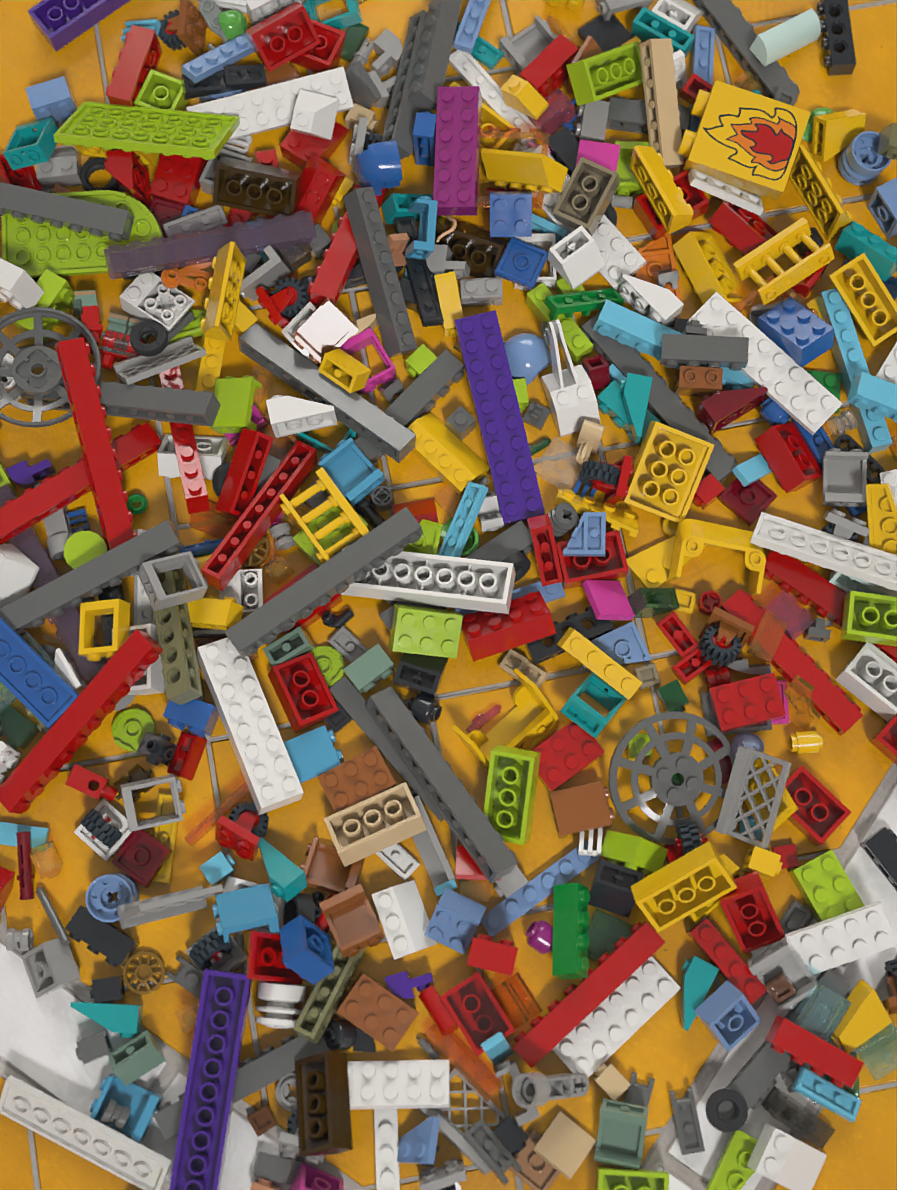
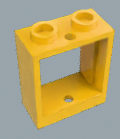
(121, 627)

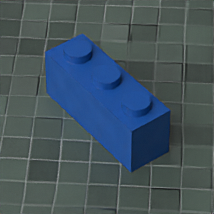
(425, 138)

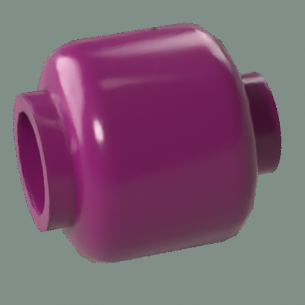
(540, 936)

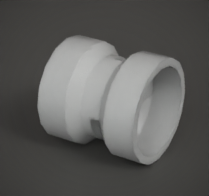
(282, 536)
(19, 939)

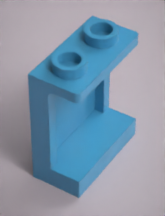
(427, 226)
(351, 471)
(313, 753)
(245, 910)
(140, 1100)

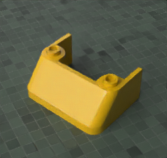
(693, 534)
(521, 728)

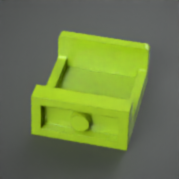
(629, 185)
(236, 403)

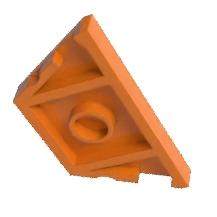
(659, 257)

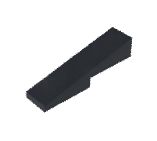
(228, 80)

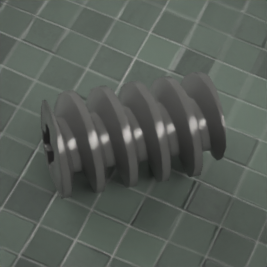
(562, 519)

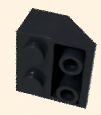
(420, 673)
(612, 888)

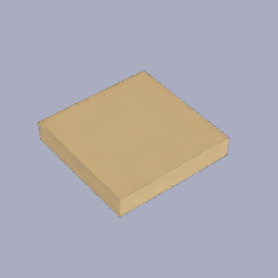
(564, 1145)

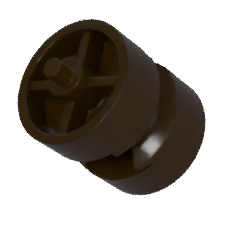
(135, 774)

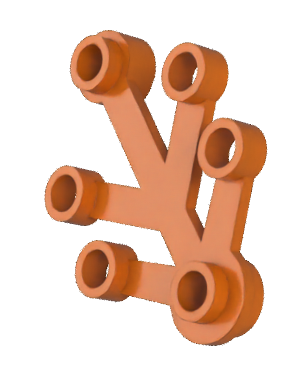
(178, 276)

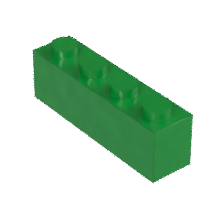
(570, 931)

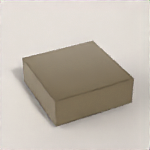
(647, 675)

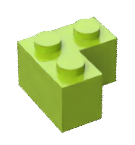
(633, 852)

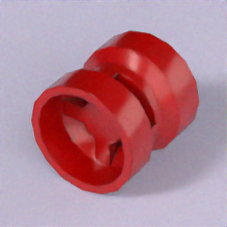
(711, 599)
(716, 678)

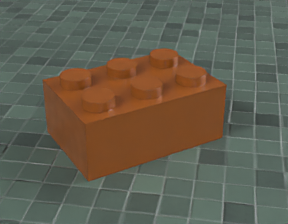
(356, 780)
(376, 1011)

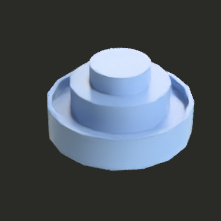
(747, 739)

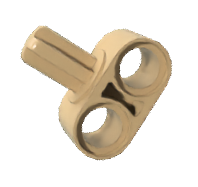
(588, 440)

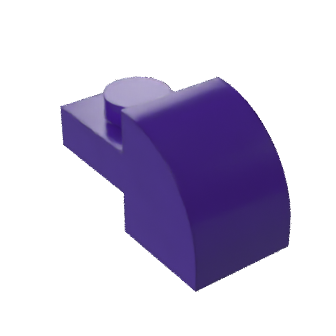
(27, 476)
(402, 986)

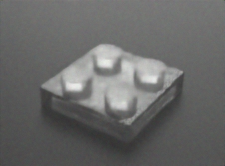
(559, 465)

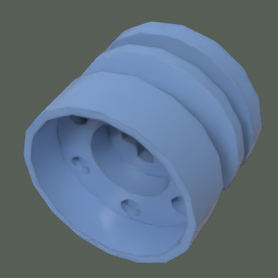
(860, 160)
(99, 895)

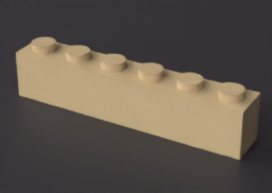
(661, 99)

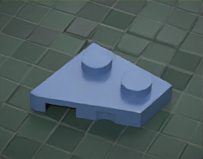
(589, 536)
(420, 1143)

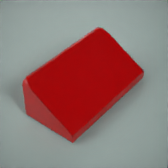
(187, 756)

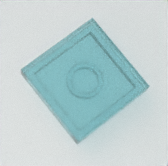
(823, 1012)

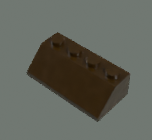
(256, 187)
(473, 246)
(323, 1104)

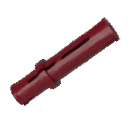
(25, 865)

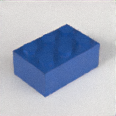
(797, 331)

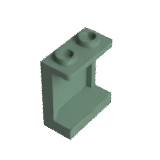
(621, 1134)

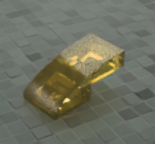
(448, 500)

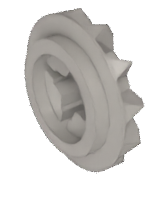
(282, 1091)

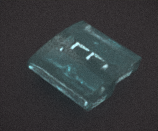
(880, 1052)

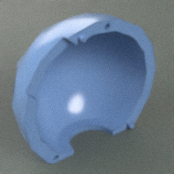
(527, 356)

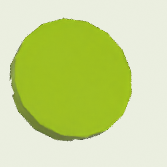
(83, 548)
(330, 664)
(131, 727)

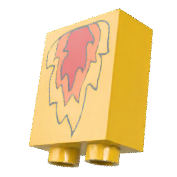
(744, 139)

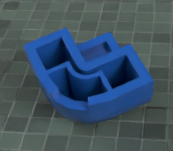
(379, 166)

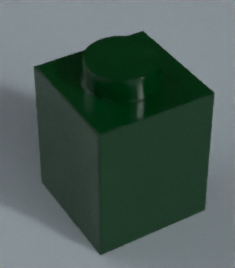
(672, 697)

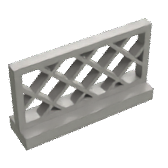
(173, 355)
(736, 795)
(165, 906)
(452, 1131)

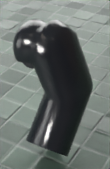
(337, 621)
(318, 898)

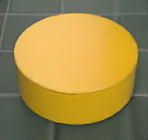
(669, 527)

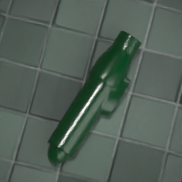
(539, 446)

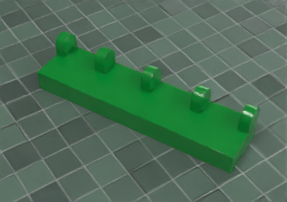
(581, 302)

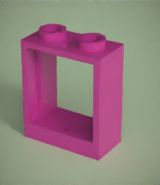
(361, 341)

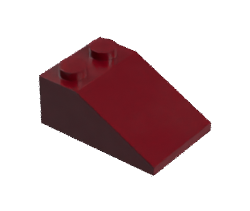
(727, 406)

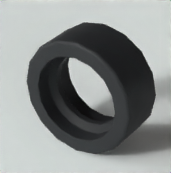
(89, 168)
(300, 904)

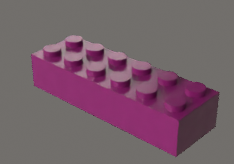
(457, 150)

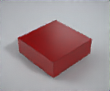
(788, 855)

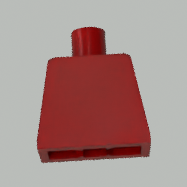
(82, 779)

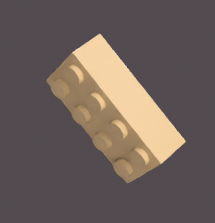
(375, 824)

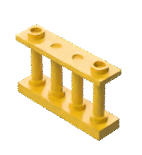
(775, 247)
(335, 499)

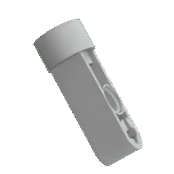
(58, 531)
(536, 1089)

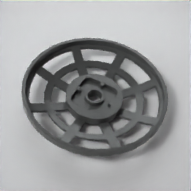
(35, 357)
(662, 772)

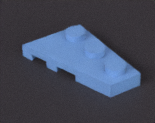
(623, 645)

